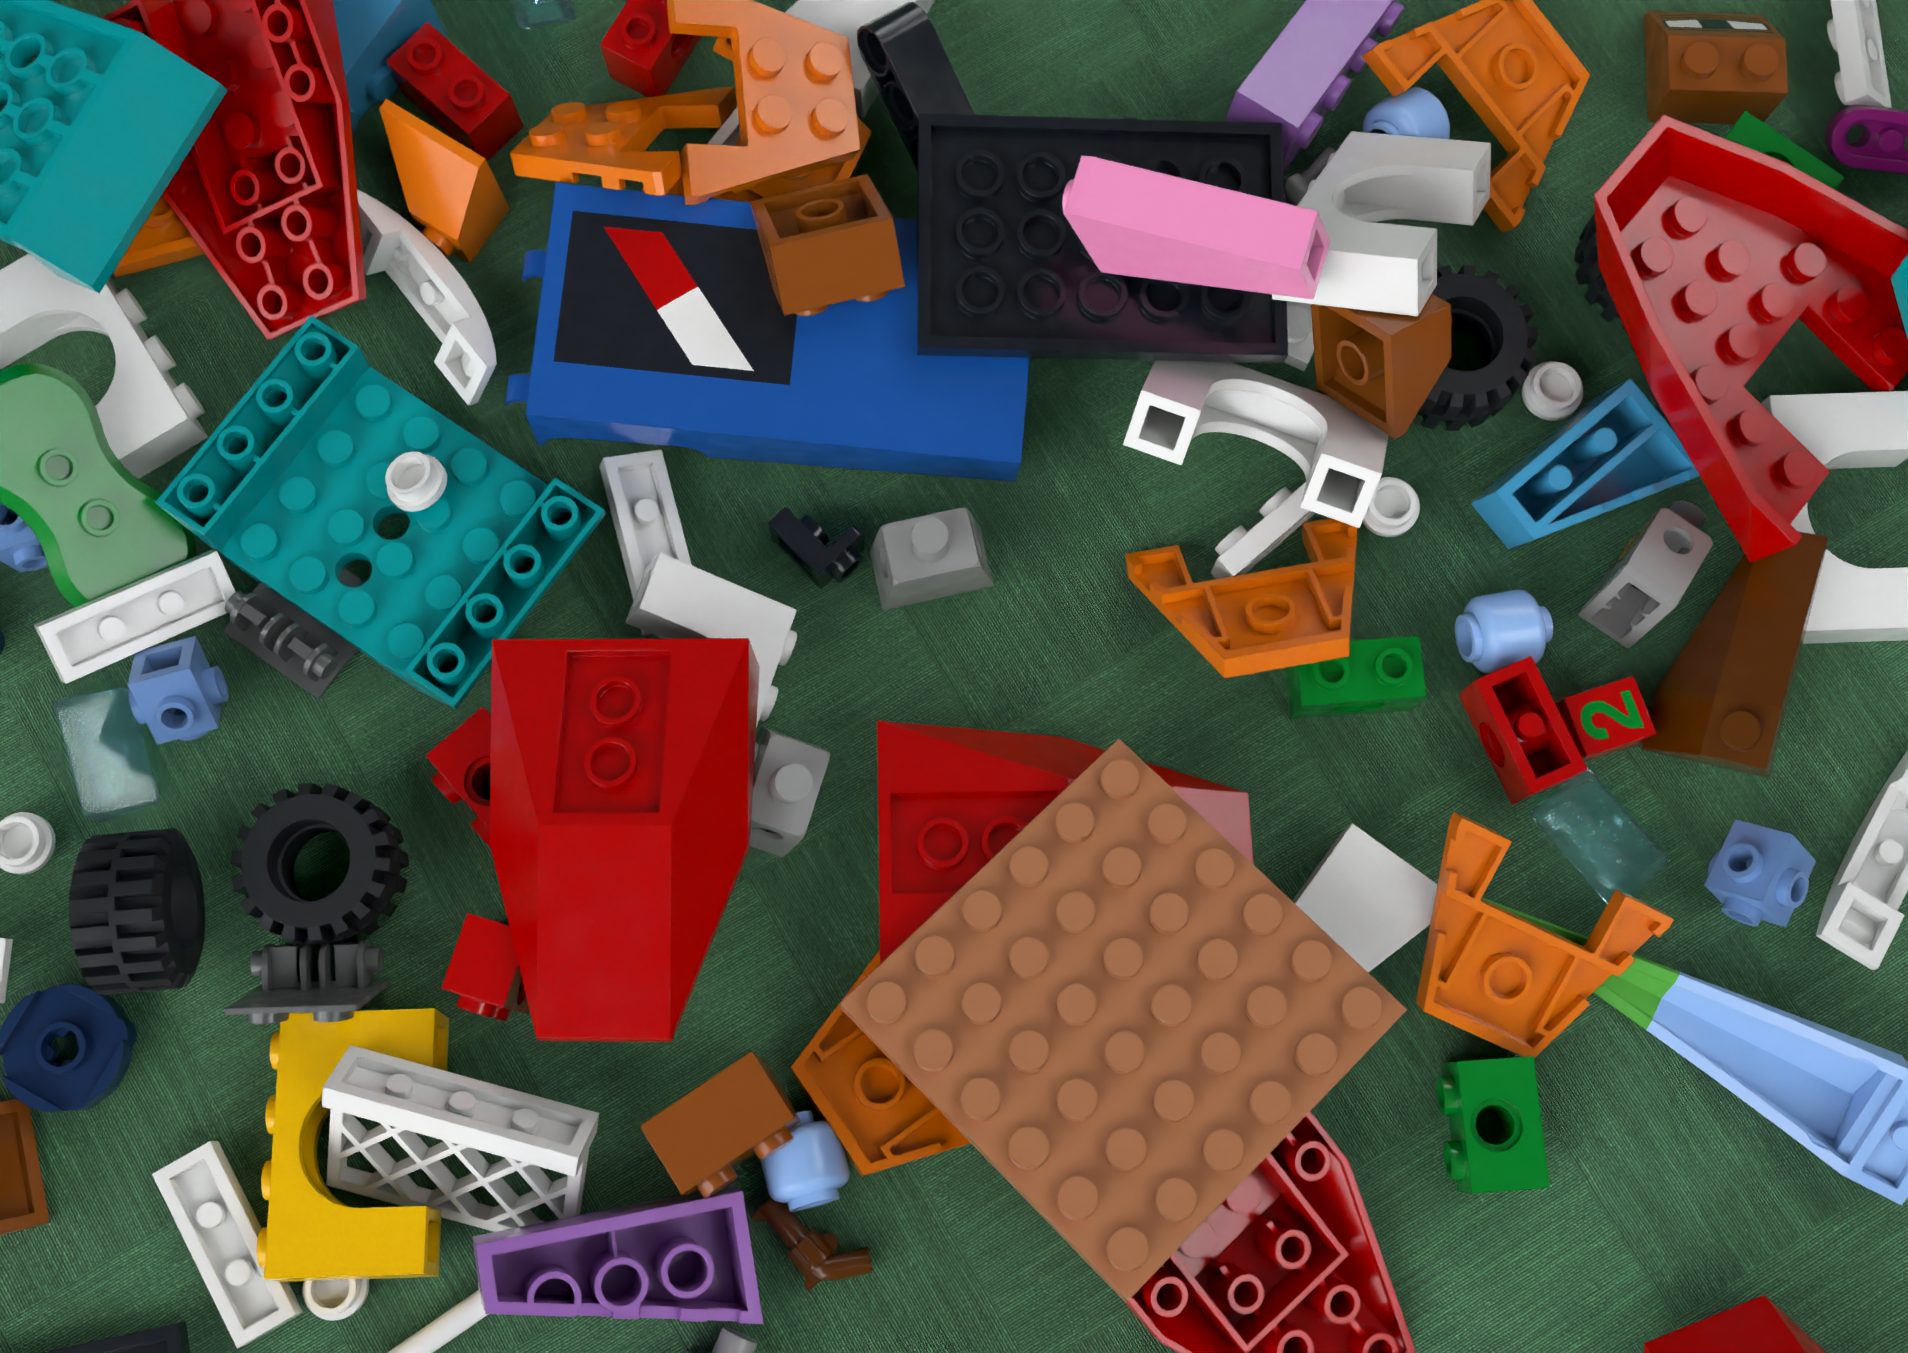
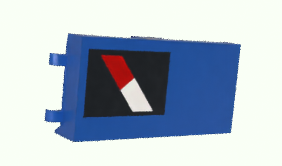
(673, 337)

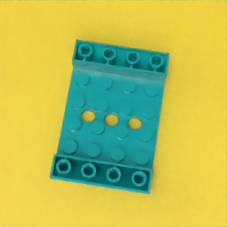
(89, 134)
(300, 491)

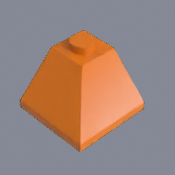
(443, 184)

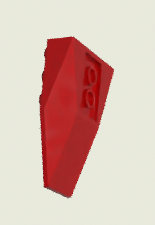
(275, 165)
(965, 793)
(618, 821)
(1280, 1265)

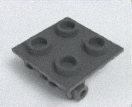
(289, 637)
(293, 985)

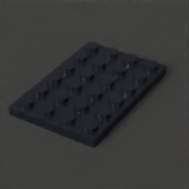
(1015, 280)

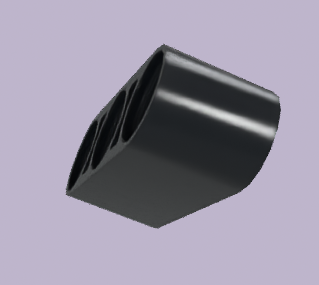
(910, 70)

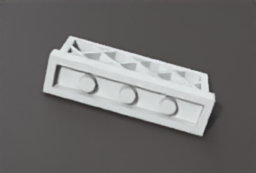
(467, 1118)

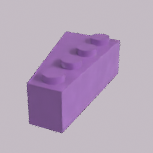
(1311, 67)
(627, 1262)

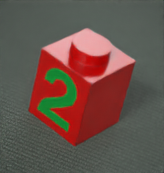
(1607, 718)

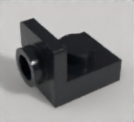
(805, 545)

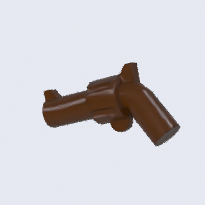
(812, 1251)

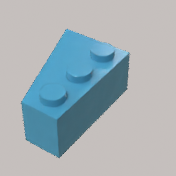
(368, 37)
(1590, 465)

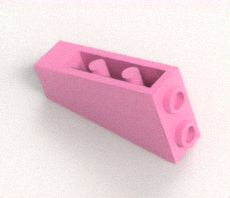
(1193, 231)

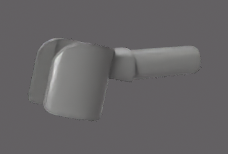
(1297, 184)

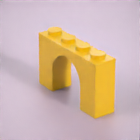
(307, 1227)

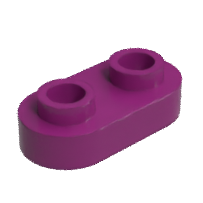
(1881, 142)

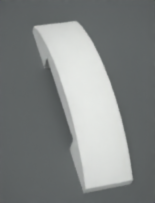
(434, 291)
(1872, 878)

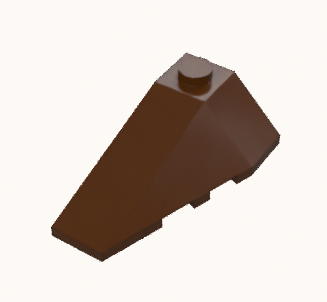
(1738, 668)

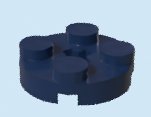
(30, 1059)

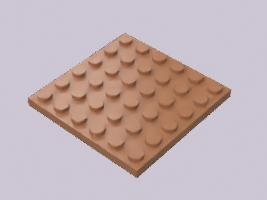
(1122, 1016)

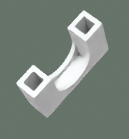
(1392, 179)
(144, 409)
(1851, 433)
(1328, 441)
(691, 603)

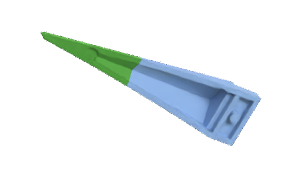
(1809, 1080)

